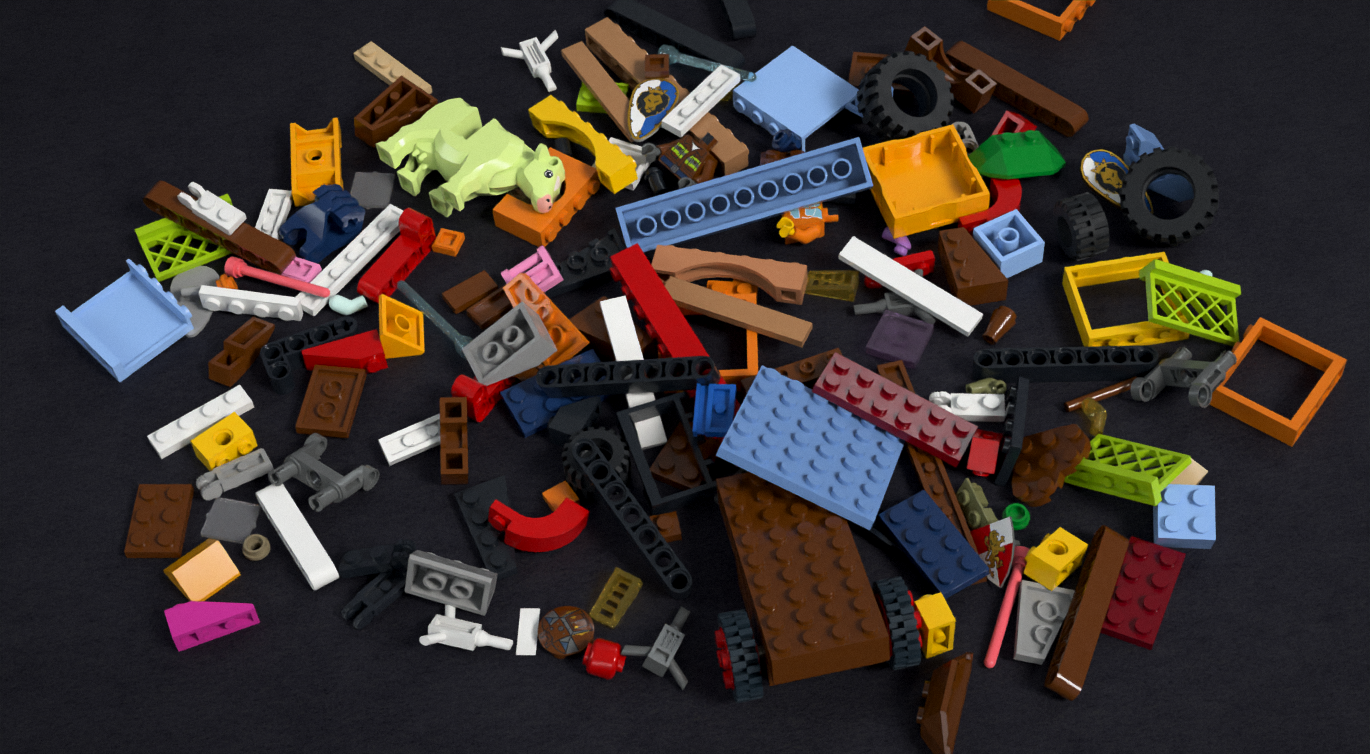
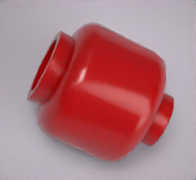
(603, 658)

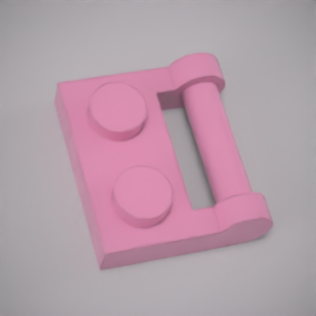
(544, 274)

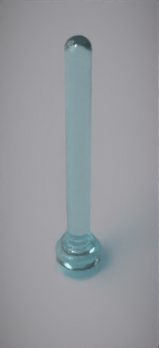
(675, 57)
(459, 340)

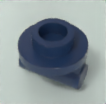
(785, 141)

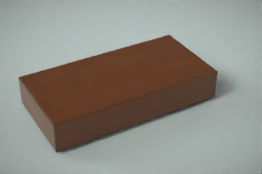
(469, 292)
(490, 308)

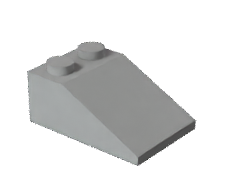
(510, 346)

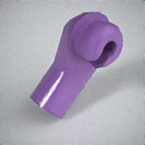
(903, 243)

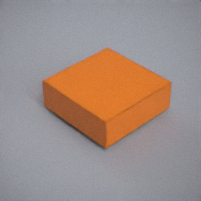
(448, 242)
(557, 494)

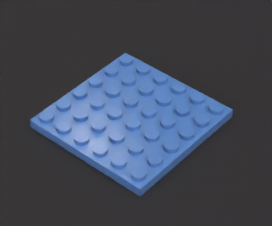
(812, 447)

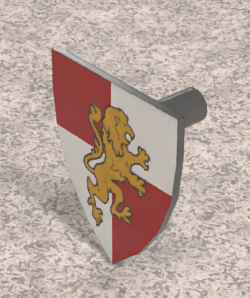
(996, 548)

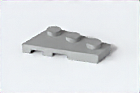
(1039, 620)

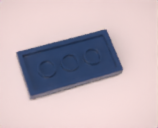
(533, 408)
(933, 544)

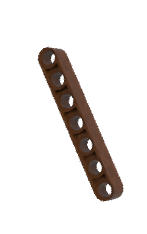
(1020, 90)
(244, 241)
(1086, 613)

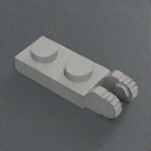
(234, 474)

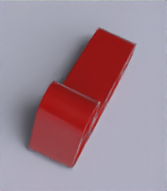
(401, 257)
(480, 397)

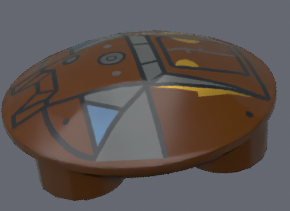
(565, 631)

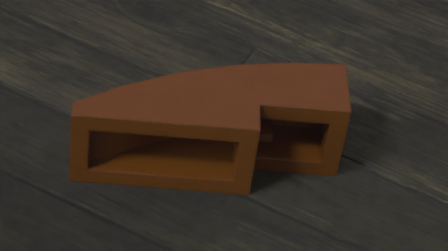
(240, 351)

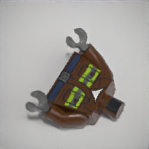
(685, 158)

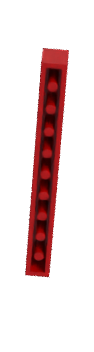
(657, 309)

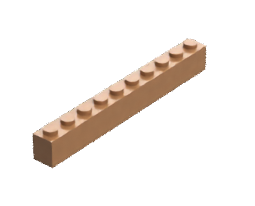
(628, 63)

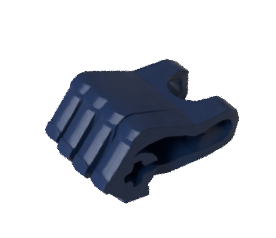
(325, 224)

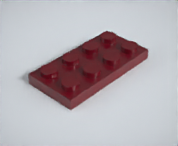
(1142, 592)

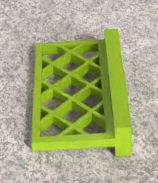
(163, 233)
(1192, 285)
(1123, 479)

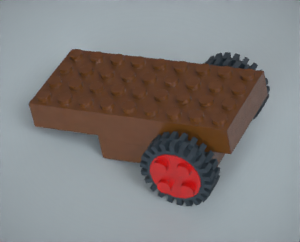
(803, 594)

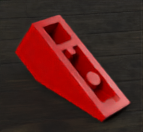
(356, 351)

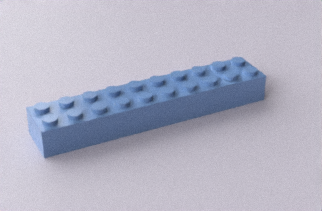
(746, 196)

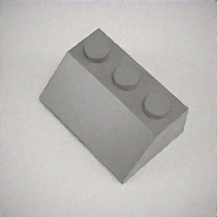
(450, 582)

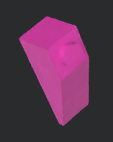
(203, 621)

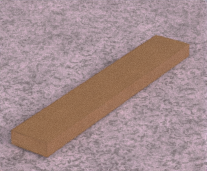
(599, 84)
(739, 312)

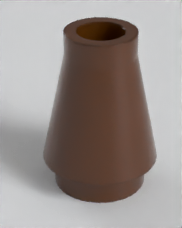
(999, 324)

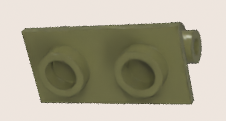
(972, 500)

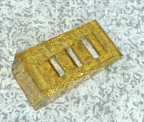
(846, 280)
(612, 585)

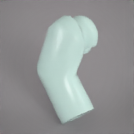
(345, 306)

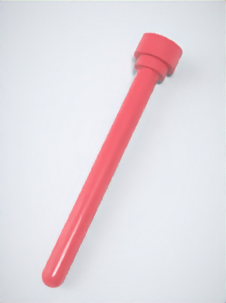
(238, 268)
(1007, 604)

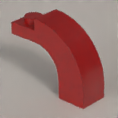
(1006, 196)
(539, 533)

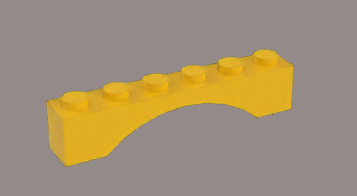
(557, 121)

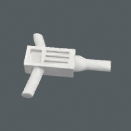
(535, 58)
(460, 633)

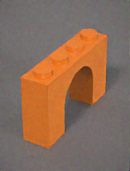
(542, 228)

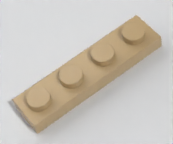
(386, 66)

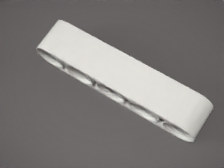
(297, 536)

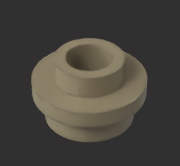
(255, 541)

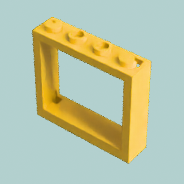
(1124, 335)

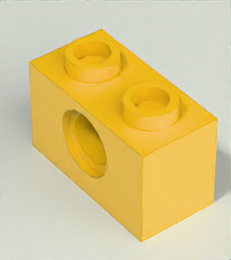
(224, 442)
(1055, 558)
(937, 624)

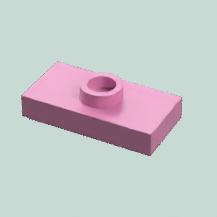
(302, 270)

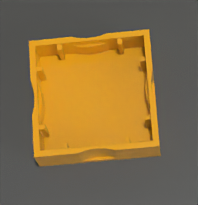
(924, 181)

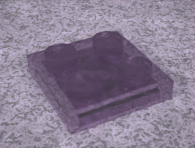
(899, 339)

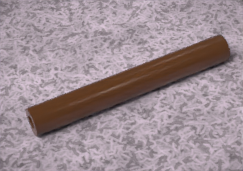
(1100, 394)

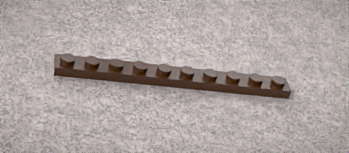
(929, 468)

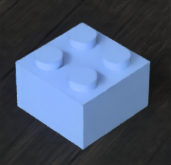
(1010, 243)
(1185, 517)

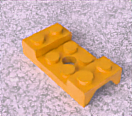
(311, 174)

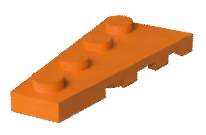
(561, 330)

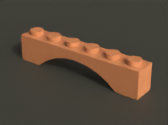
(779, 279)

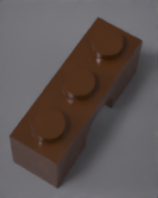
(453, 440)

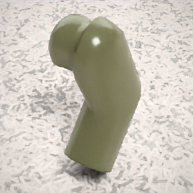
(986, 386)

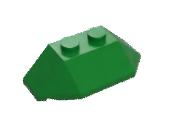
(1017, 156)

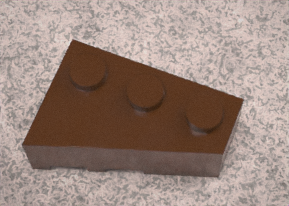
(394, 108)
(969, 269)
(592, 326)

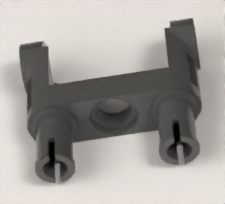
(1171, 373)
(332, 486)

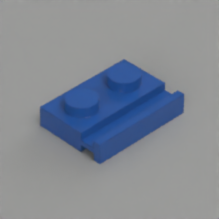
(714, 409)

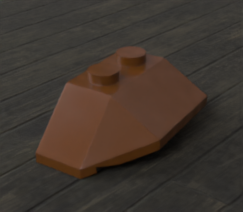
(944, 704)

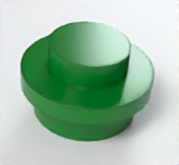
(1019, 515)

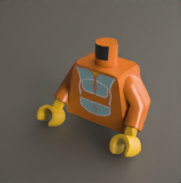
(806, 223)

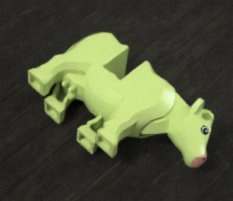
(471, 159)

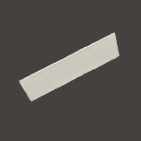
(527, 631)

